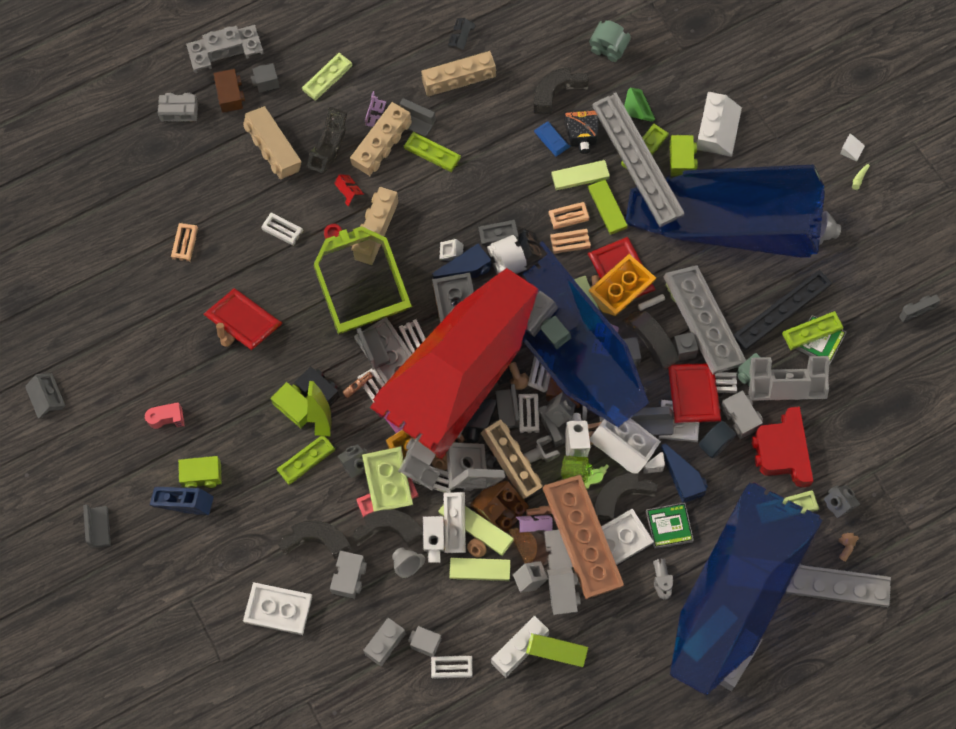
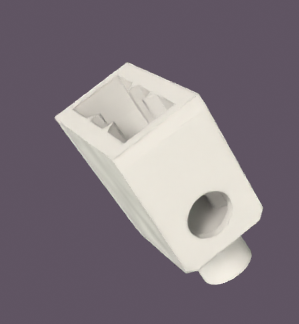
(577, 437)
(433, 528)

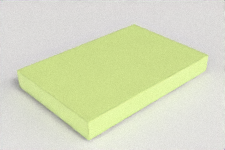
(386, 485)

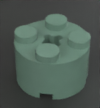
(609, 40)

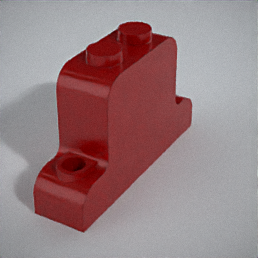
(784, 449)

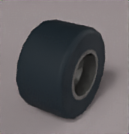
(717, 439)

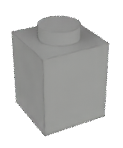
(530, 577)
(424, 641)

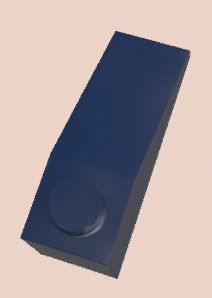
(472, 261)
(685, 477)
(182, 500)

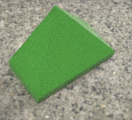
(637, 105)

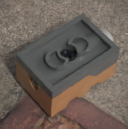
(450, 292)

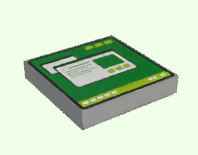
(825, 346)
(669, 525)

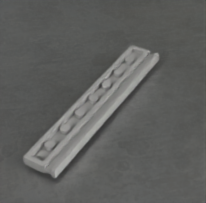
(638, 160)
(841, 586)

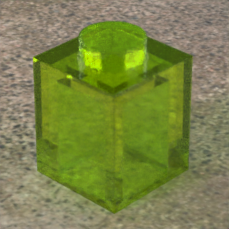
(576, 466)

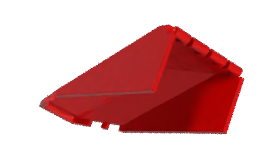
(458, 363)

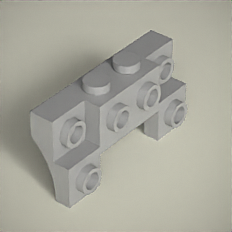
(222, 45)
(789, 383)
(417, 464)

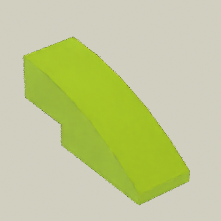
(318, 410)

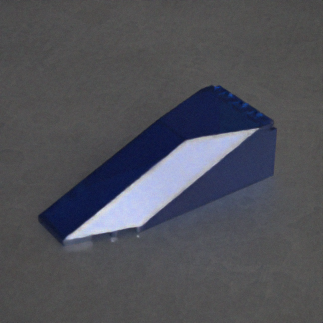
(743, 209)
(596, 361)
(741, 586)

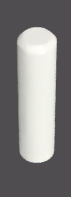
(651, 302)

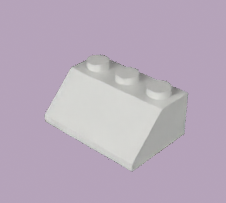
(719, 125)
(627, 445)

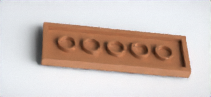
(583, 536)

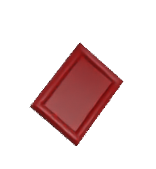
(609, 256)
(243, 319)
(694, 393)

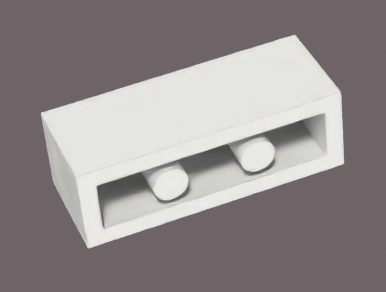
(515, 650)

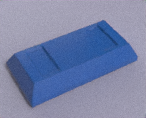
(551, 138)

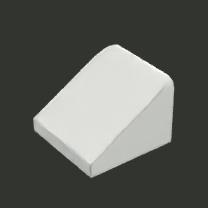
(852, 148)
(450, 250)
(655, 465)

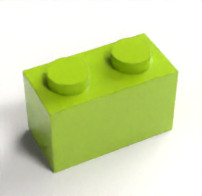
(682, 154)
(291, 404)
(200, 472)

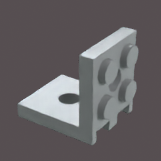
(477, 475)

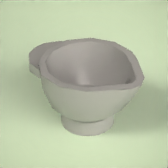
(829, 228)
(407, 562)

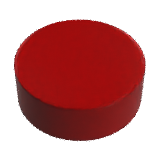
(332, 230)

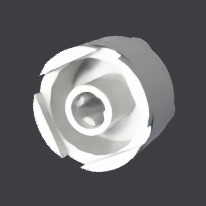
(507, 255)

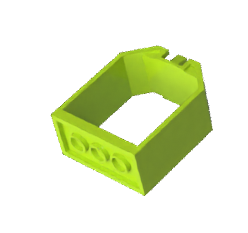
(349, 239)

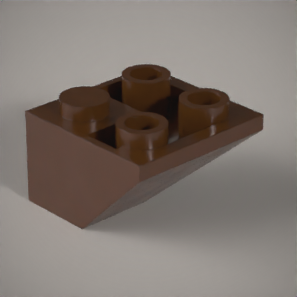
(500, 505)

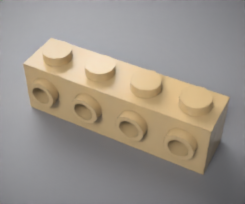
(458, 73)
(381, 139)
(272, 142)
(376, 220)
(511, 459)

